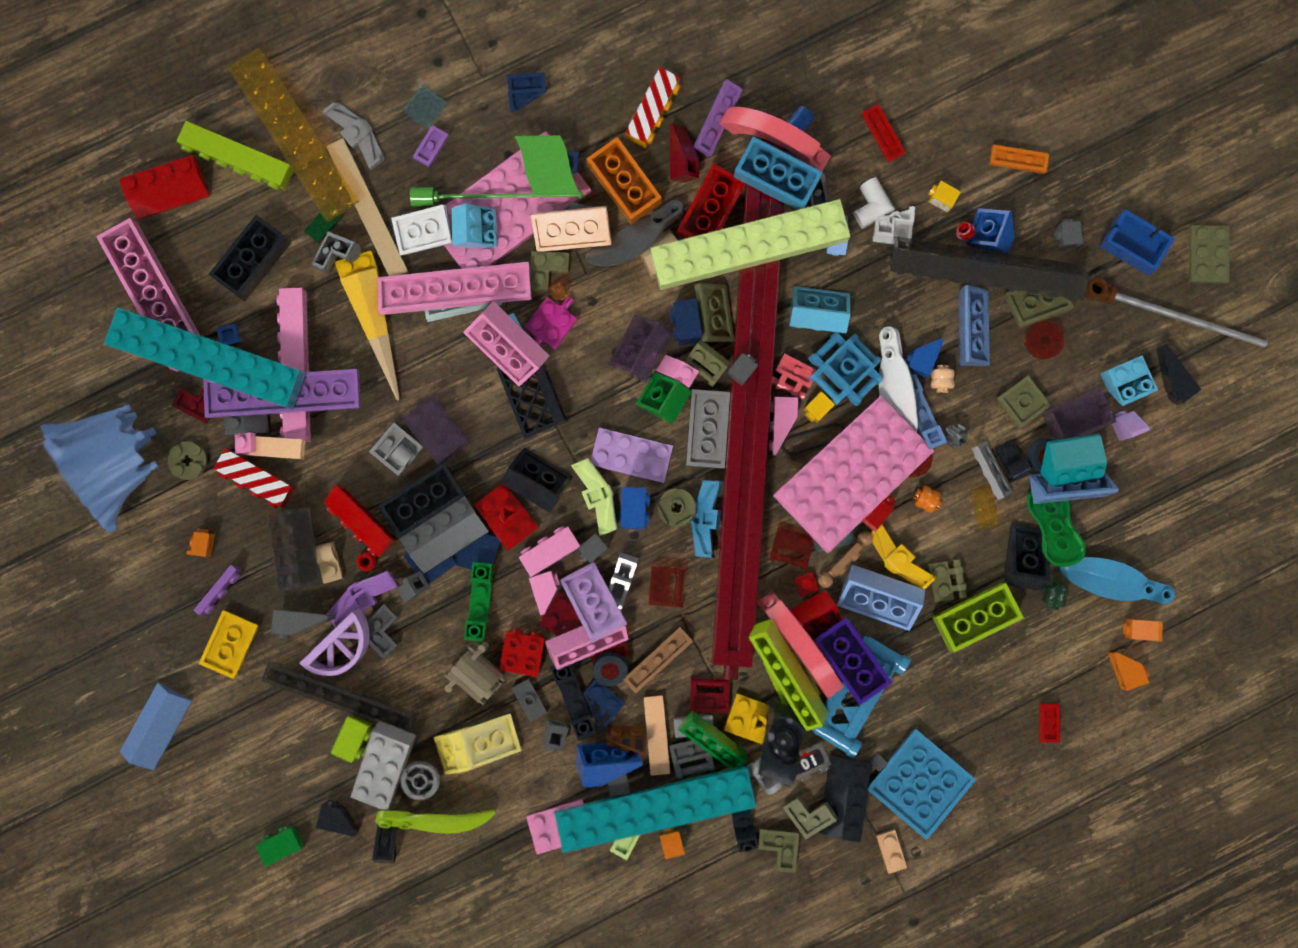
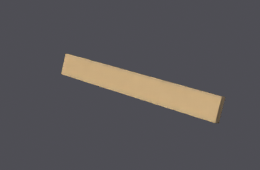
(367, 209)

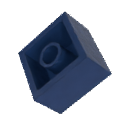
(687, 322)

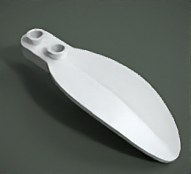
(897, 381)

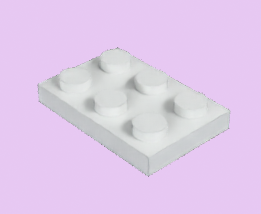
(422, 230)

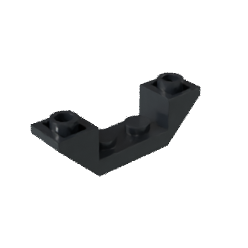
(574, 701)

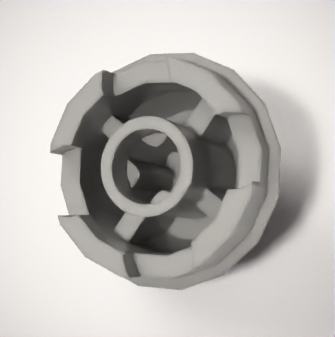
(420, 780)

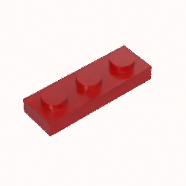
(883, 133)

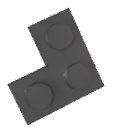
(378, 624)

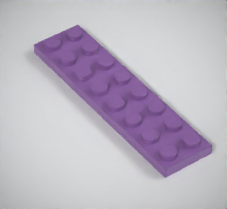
(318, 393)

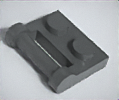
(686, 752)

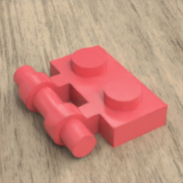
(795, 371)

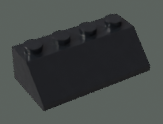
(847, 796)

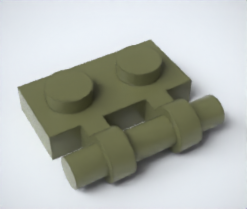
(941, 587)

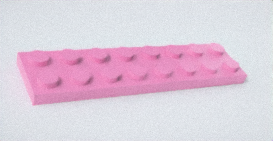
(454, 288)

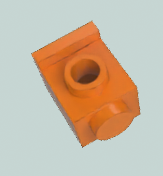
(201, 543)

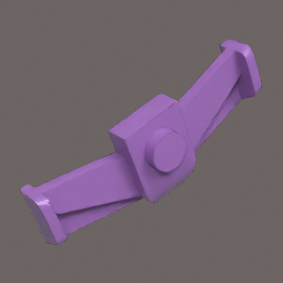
(362, 595)

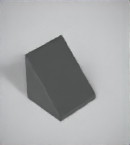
(878, 762)

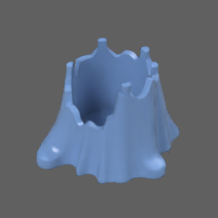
(100, 460)

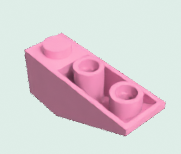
(784, 415)

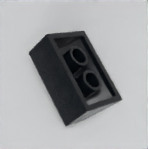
(536, 479)

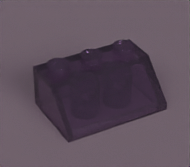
(640, 348)

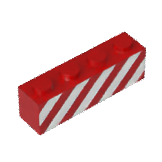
(254, 478)

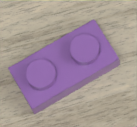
(431, 146)

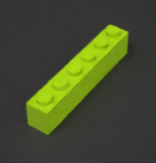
(235, 155)
(788, 674)

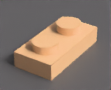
(891, 851)

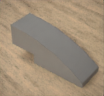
(622, 578)

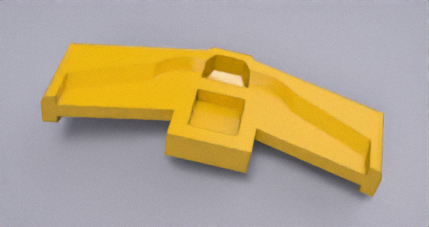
(899, 560)

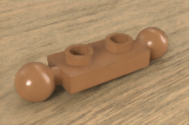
(864, 539)

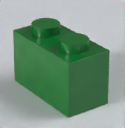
(280, 845)

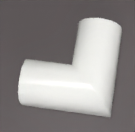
(877, 204)

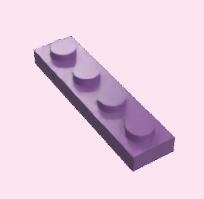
(712, 129)

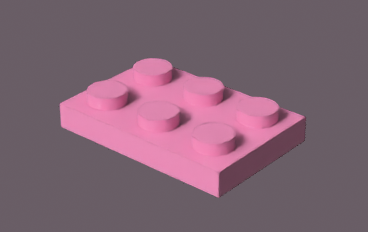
(544, 828)

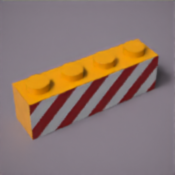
(652, 108)

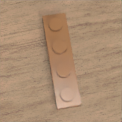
(658, 660)

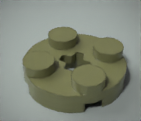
(195, 468)
(666, 507)

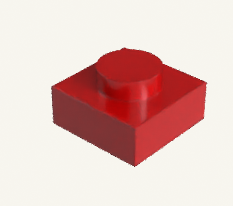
(806, 584)

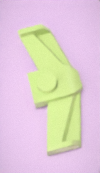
(597, 496)

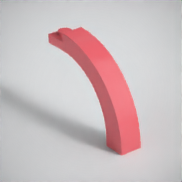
(763, 125)
(801, 644)

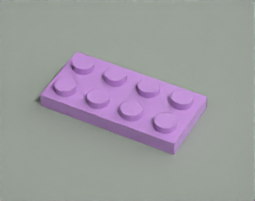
(631, 455)
(593, 602)

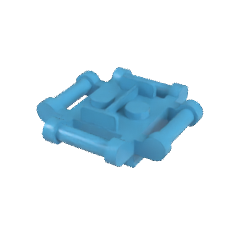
(846, 368)

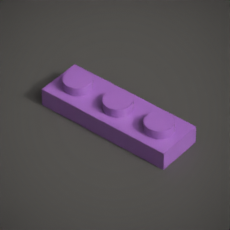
(218, 591)

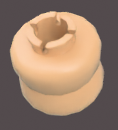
(942, 379)

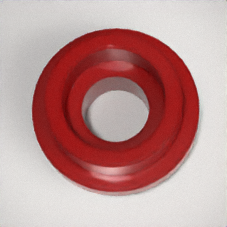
(965, 231)
(360, 559)

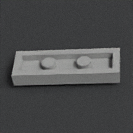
(992, 470)

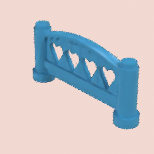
(845, 734)

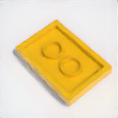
(229, 644)

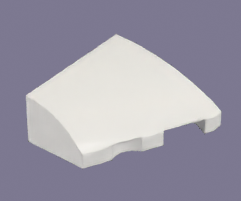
(895, 224)

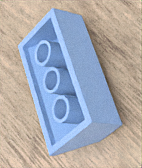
(881, 597)

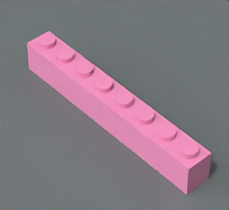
(294, 353)

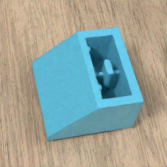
(474, 226)
(1129, 381)

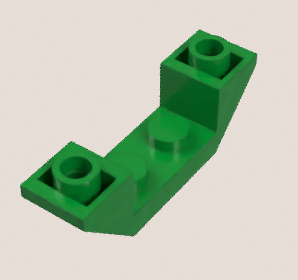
(479, 602)

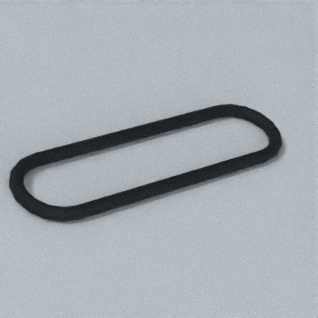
(807, 432)

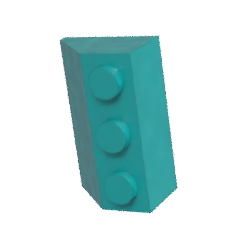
(1074, 460)

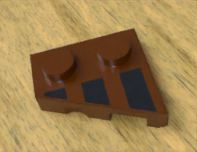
(627, 738)

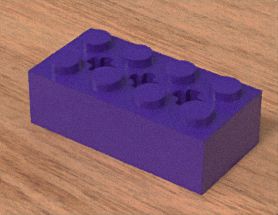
(865, 661)

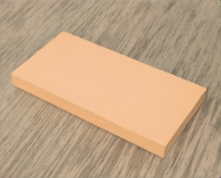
(571, 229)

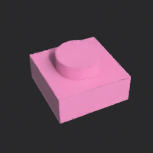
(245, 443)

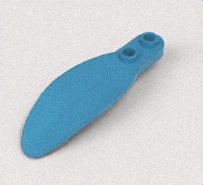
(1115, 581)

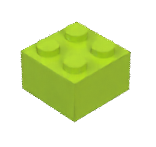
(353, 738)

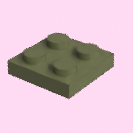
(1023, 402)

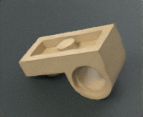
(329, 562)

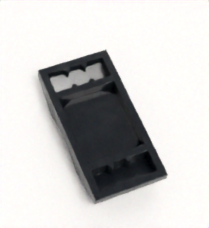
(781, 744)

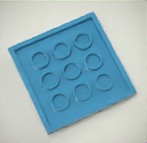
(920, 784)

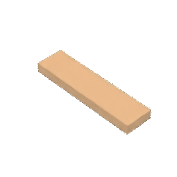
(279, 447)
(656, 735)

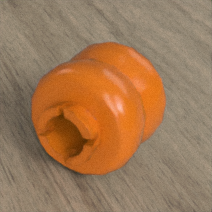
(927, 499)

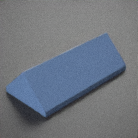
(974, 326)
(1045, 493)
(155, 727)

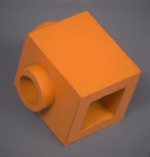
(671, 843)

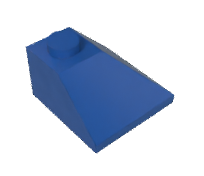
(993, 230)

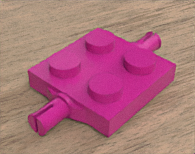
(551, 322)

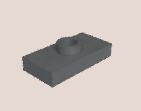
(529, 700)

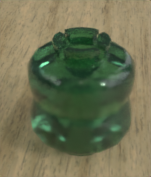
(1055, 595)

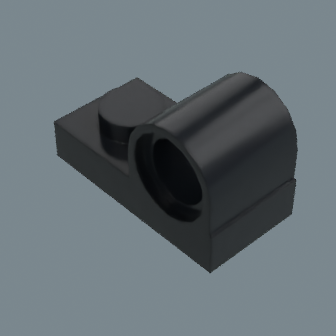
(1012, 462)
(384, 845)

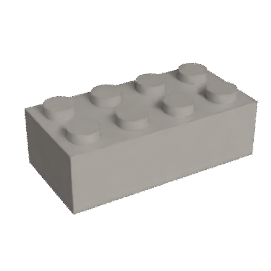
(383, 765)

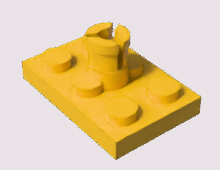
(747, 718)

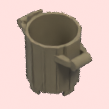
(475, 674)

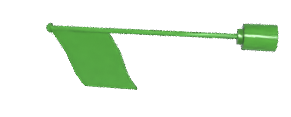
(545, 167)

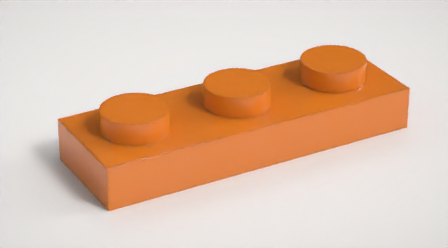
(1019, 159)

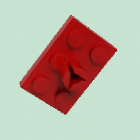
(506, 517)

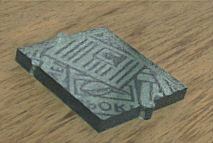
(424, 107)

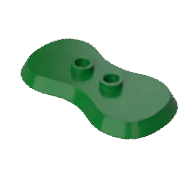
(1060, 540)

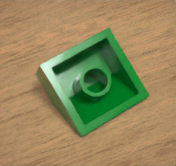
(663, 397)

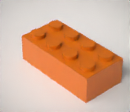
(624, 180)

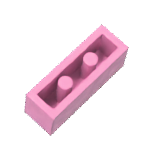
(549, 551)

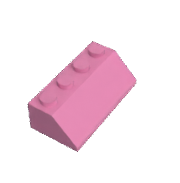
(506, 344)

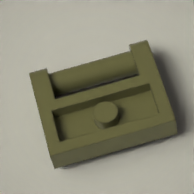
(710, 359)

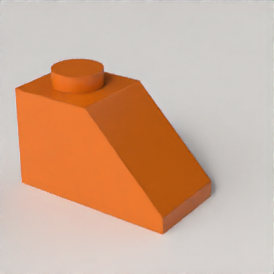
(1143, 630)
(1128, 672)

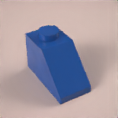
(923, 359)

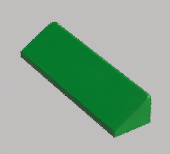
(713, 741)

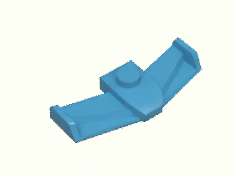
(706, 518)

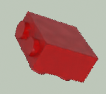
(522, 653)

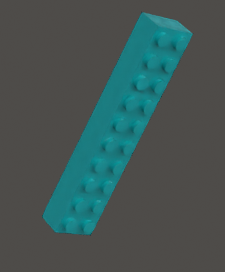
(205, 358)
(654, 809)

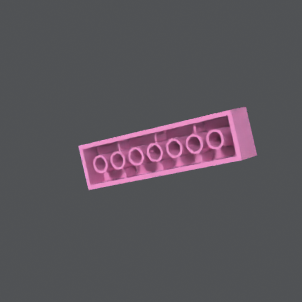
(144, 276)

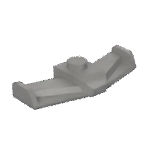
(356, 132)

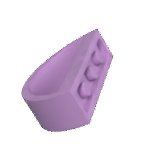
(363, 635)

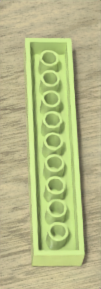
(750, 244)

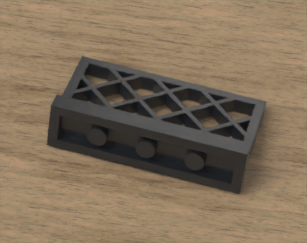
(549, 394)

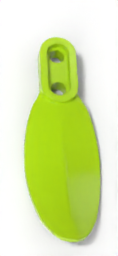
(433, 823)

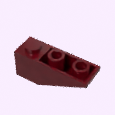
(683, 157)

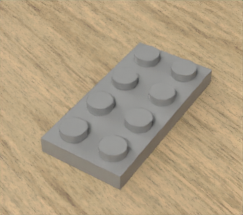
(708, 429)

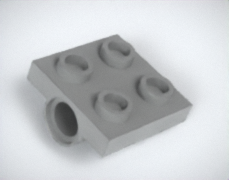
(396, 449)

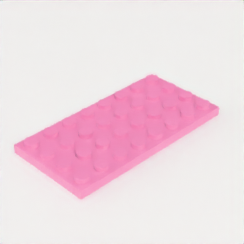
(512, 214)
(853, 474)

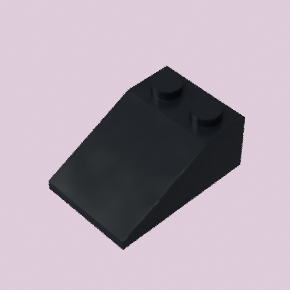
(1025, 559)

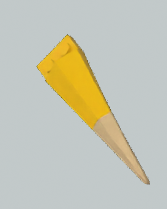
(361, 286)

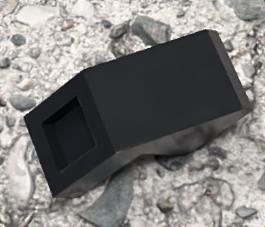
(744, 831)

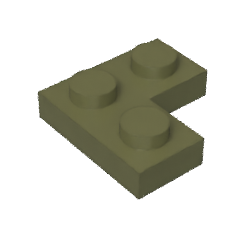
(542, 264)
(809, 821)
(784, 843)

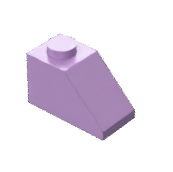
(1129, 425)

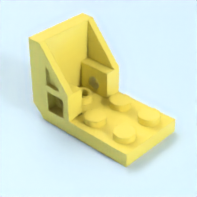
(477, 745)

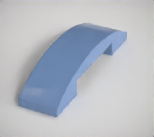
(927, 426)

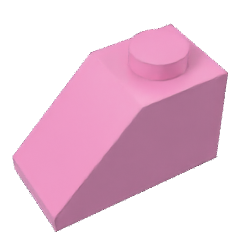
(677, 371)
(544, 589)

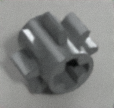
(956, 436)

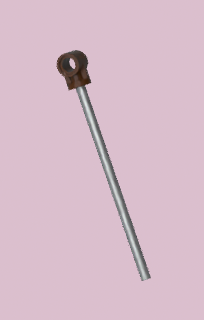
(1108, 293)

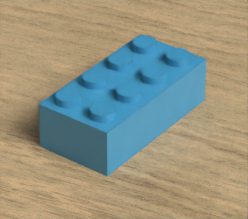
(777, 174)

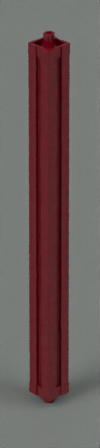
(746, 453)

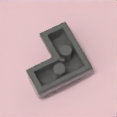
(333, 247)

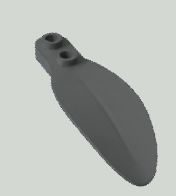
(636, 237)

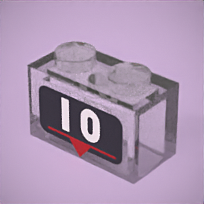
(813, 759)

